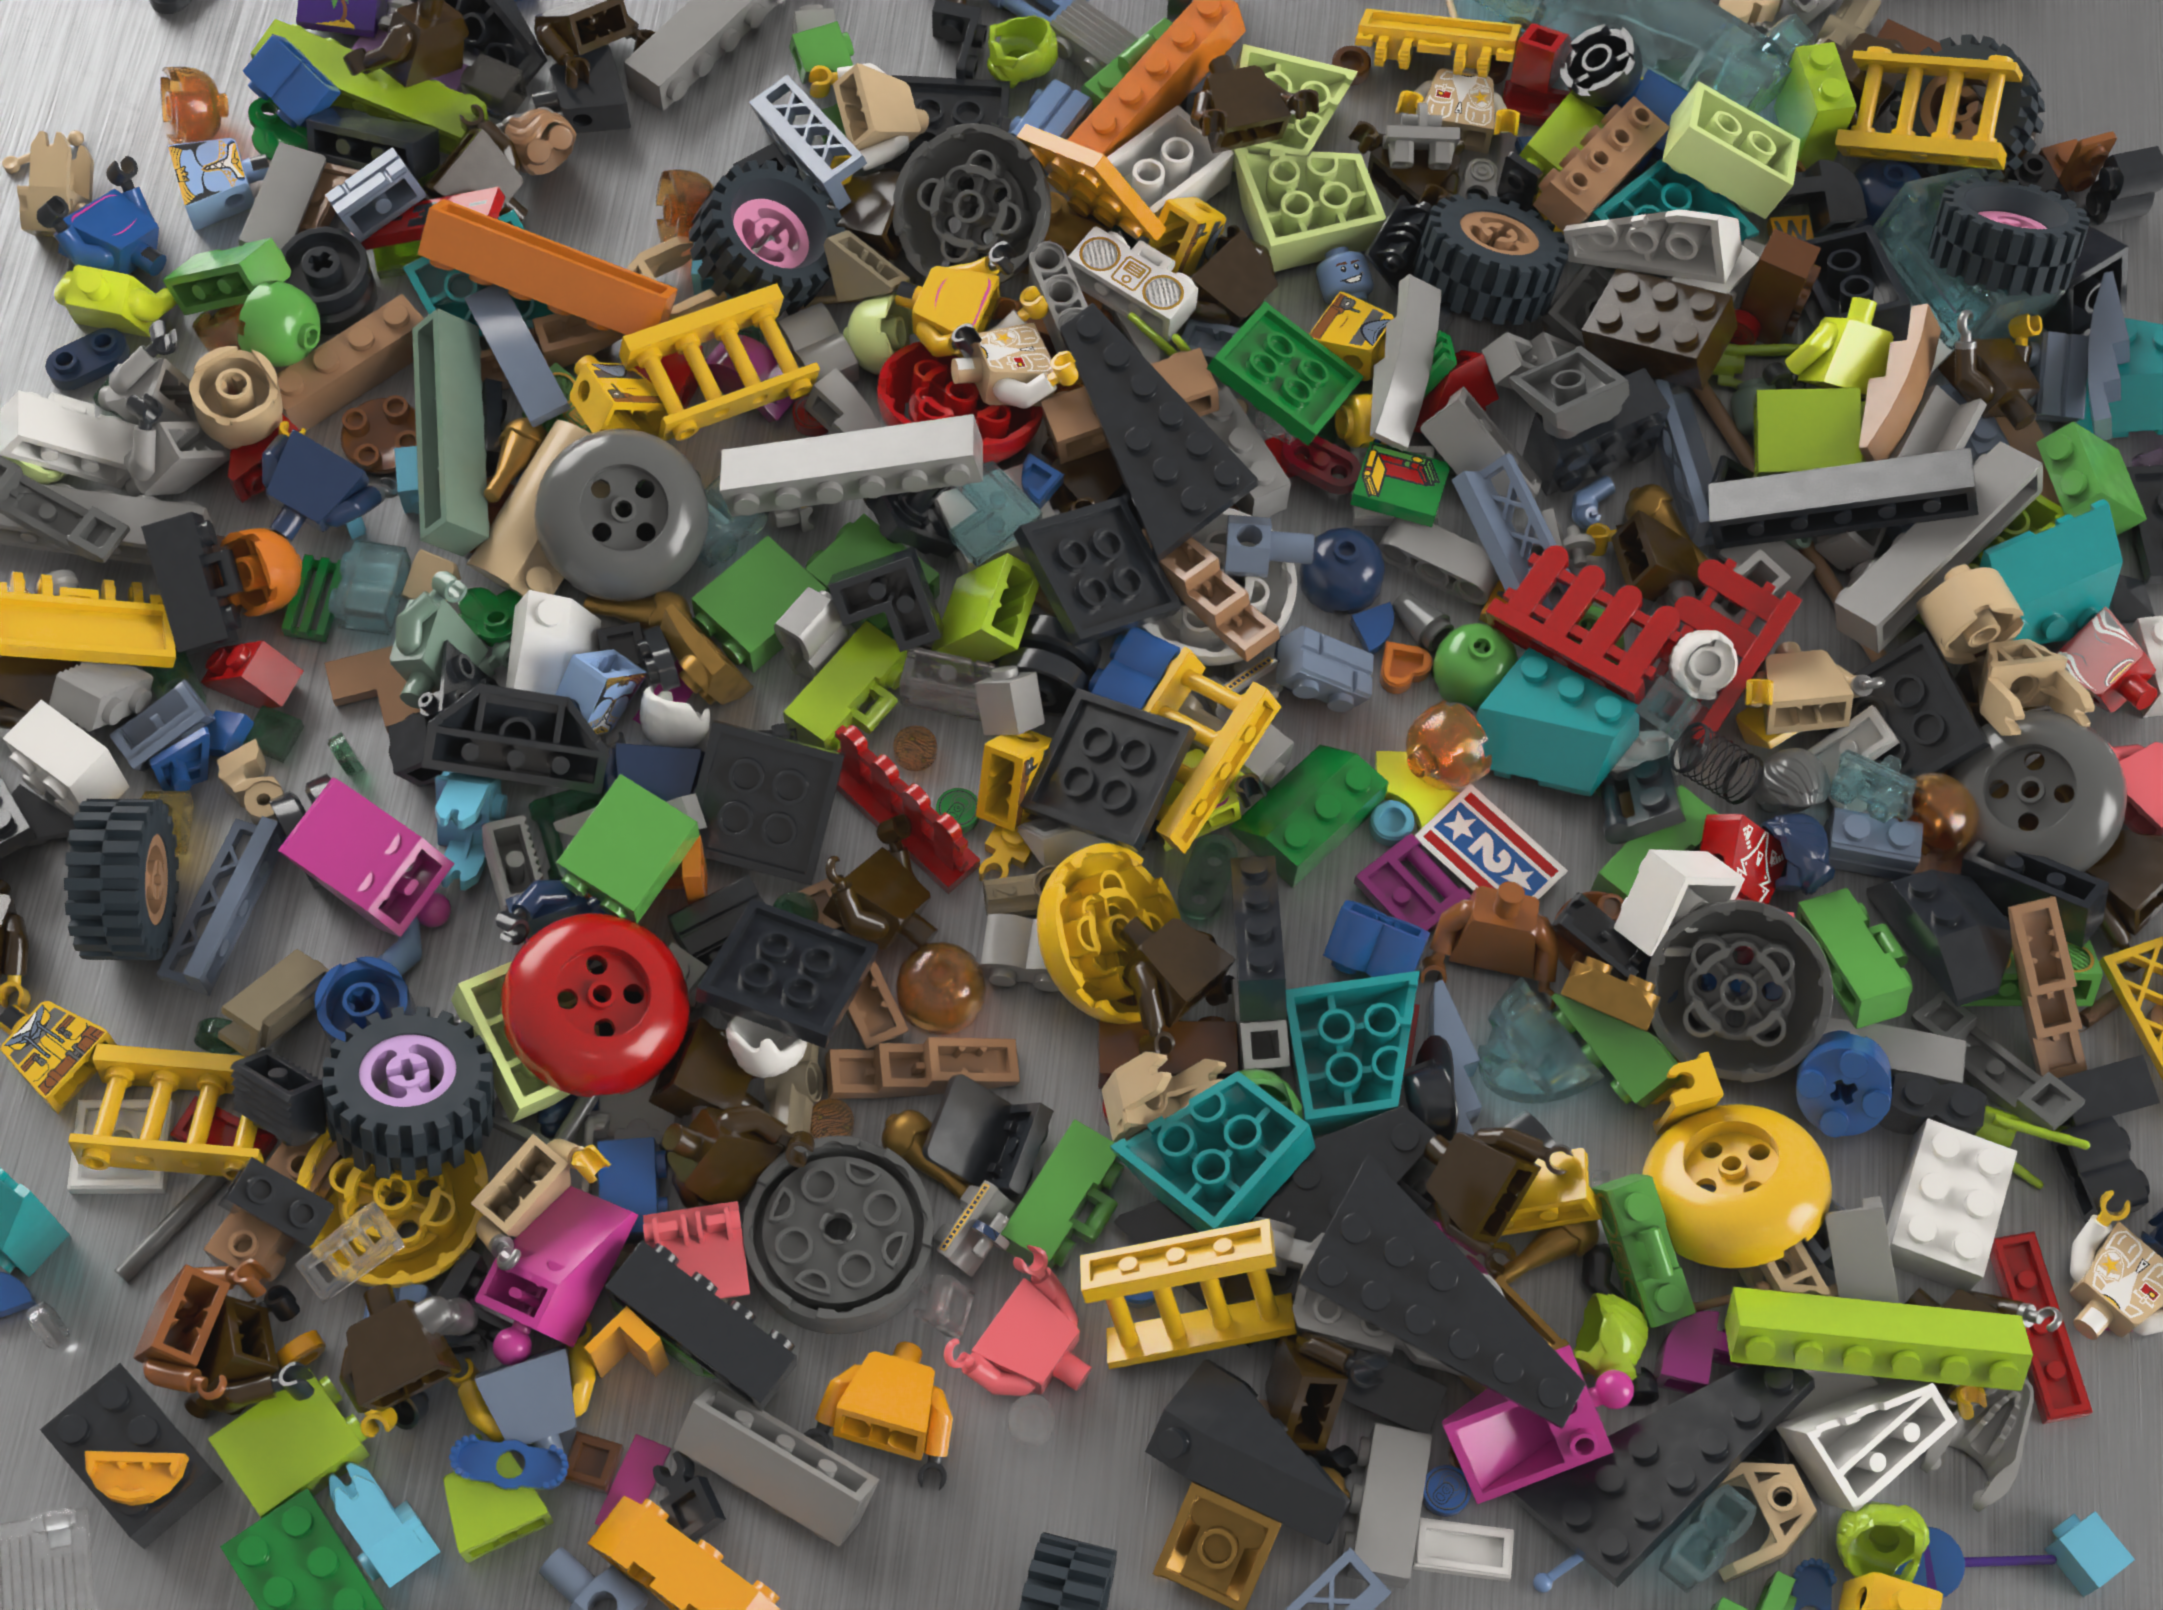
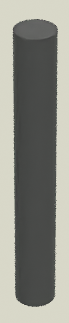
(169, 1226)

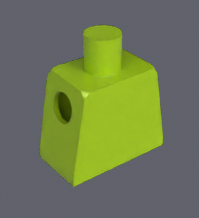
(490, 1516)

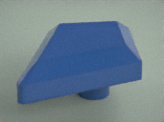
(183, 762)

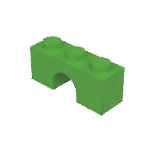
(823, 47)

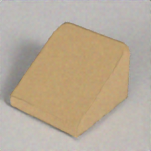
(422, 572)

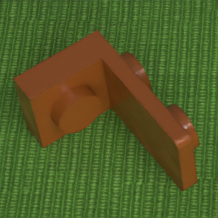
(2079, 161)

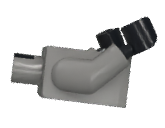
(153, 376)
(168, 455)

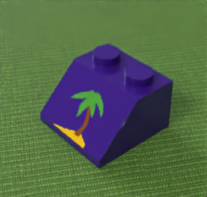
(342, 16)

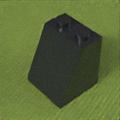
(2075, 307)

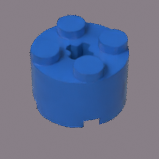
(356, 987)
(1840, 1108)

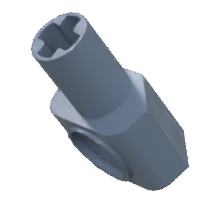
(1269, 546)
(585, 1589)

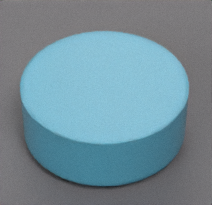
(1391, 822)

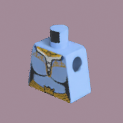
(215, 179)
(601, 686)

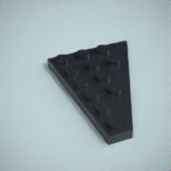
(1308, 1196)

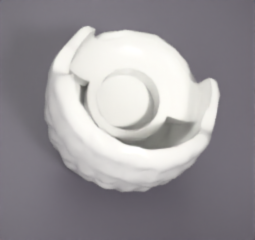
(1703, 663)
(671, 722)
(761, 1049)

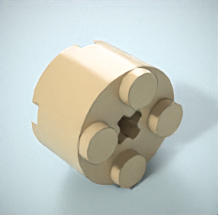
(236, 396)
(1970, 613)

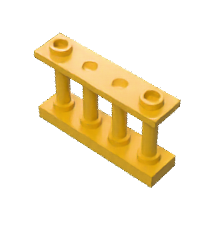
(1942, 146)
(723, 323)
(1227, 747)
(166, 1072)
(1182, 1261)

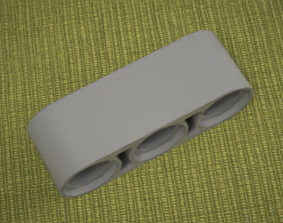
(1055, 285)
(1440, 559)

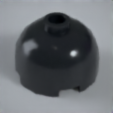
(1602, 66)

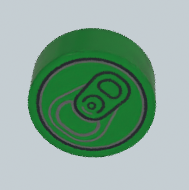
(961, 806)

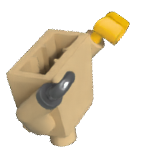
(1805, 690)
(527, 1188)

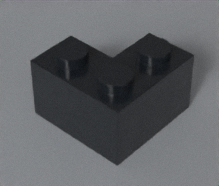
(894, 587)

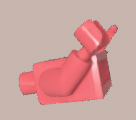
(2144, 786)
(1028, 1338)

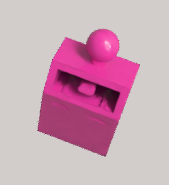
(370, 861)
(559, 1272)
(1511, 1448)

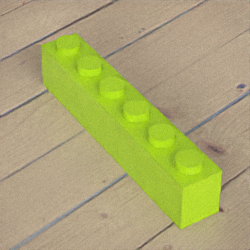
(378, 93)
(1877, 1339)

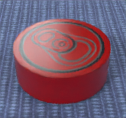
(1747, 330)
(804, 421)

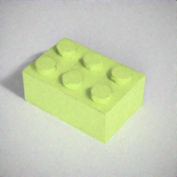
(1731, 150)

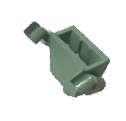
(421, 635)

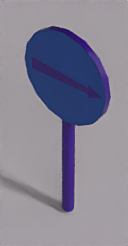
(1944, 1565)

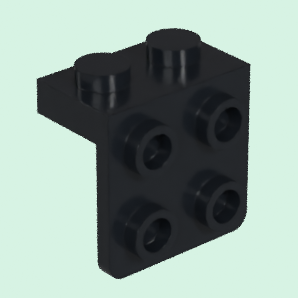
(986, 1137)

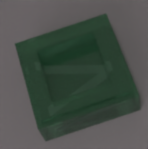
(275, 732)

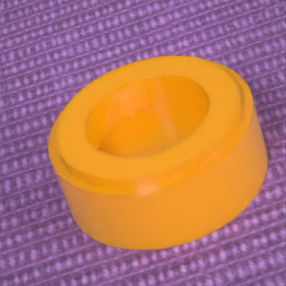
(301, 1349)

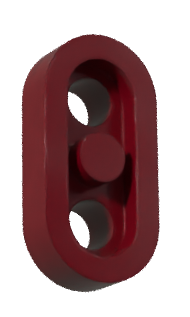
(1321, 463)

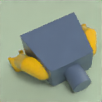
(532, 1397)

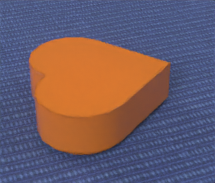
(1403, 666)

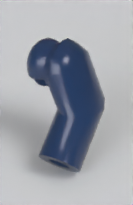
(553, 1116)

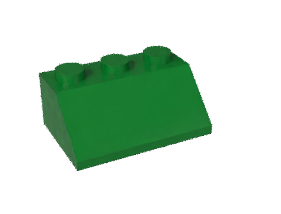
(1311, 811)

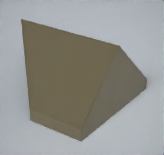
(859, 269)

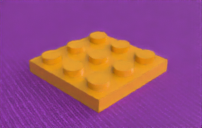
(1091, 184)

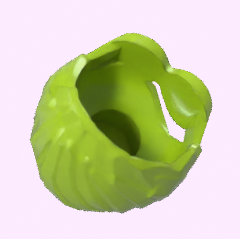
(1024, 50)
(1610, 1336)
(1882, 1539)

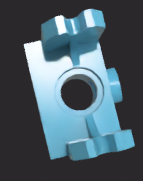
(461, 810)
(390, 1537)

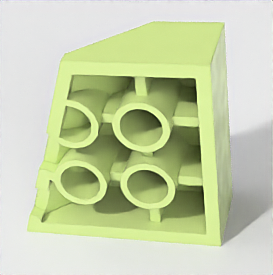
(1295, 75)
(1307, 204)
(481, 1005)

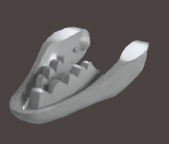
(1992, 1438)

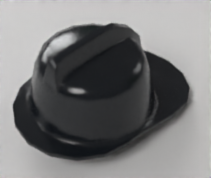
(1430, 1088)

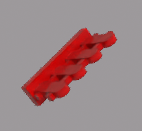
(1597, 644)
(1750, 648)
(879, 794)

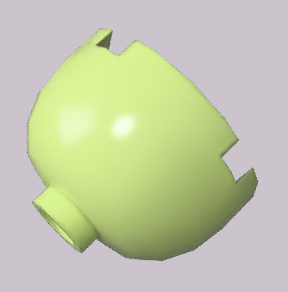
(878, 330)

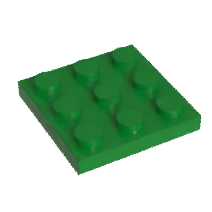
(1285, 373)

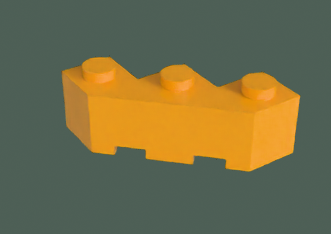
(671, 1564)

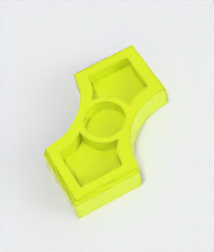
(1410, 790)

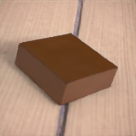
(593, 1462)

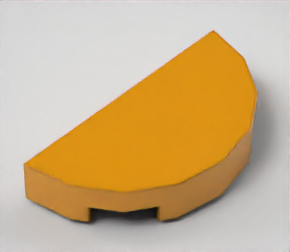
(135, 1476)

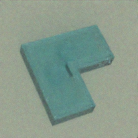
(999, 513)

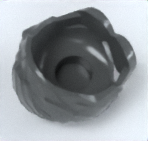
(1792, 780)

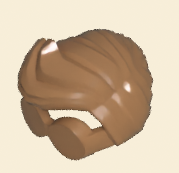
(541, 140)

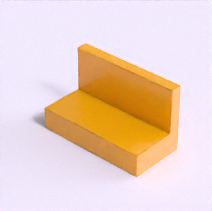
(624, 1335)

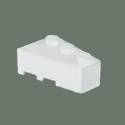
(1866, 1439)

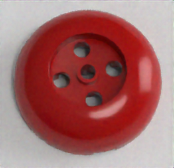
(927, 385)
(562, 1042)

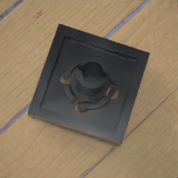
(913, 521)

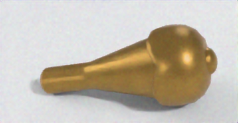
(518, 447)
(1656, 503)
(646, 611)
(906, 1136)
(1553, 1245)

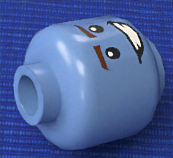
(1344, 272)

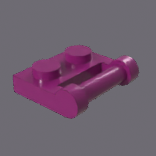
(1398, 891)

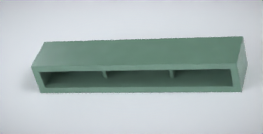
(450, 433)

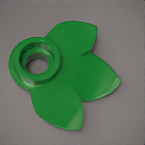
(271, 129)
(489, 614)

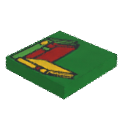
(1400, 484)

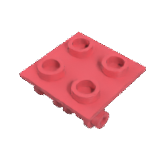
(704, 1242)

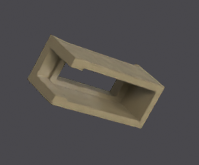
(272, 1003)

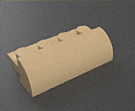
(512, 551)

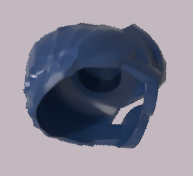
(1805, 850)

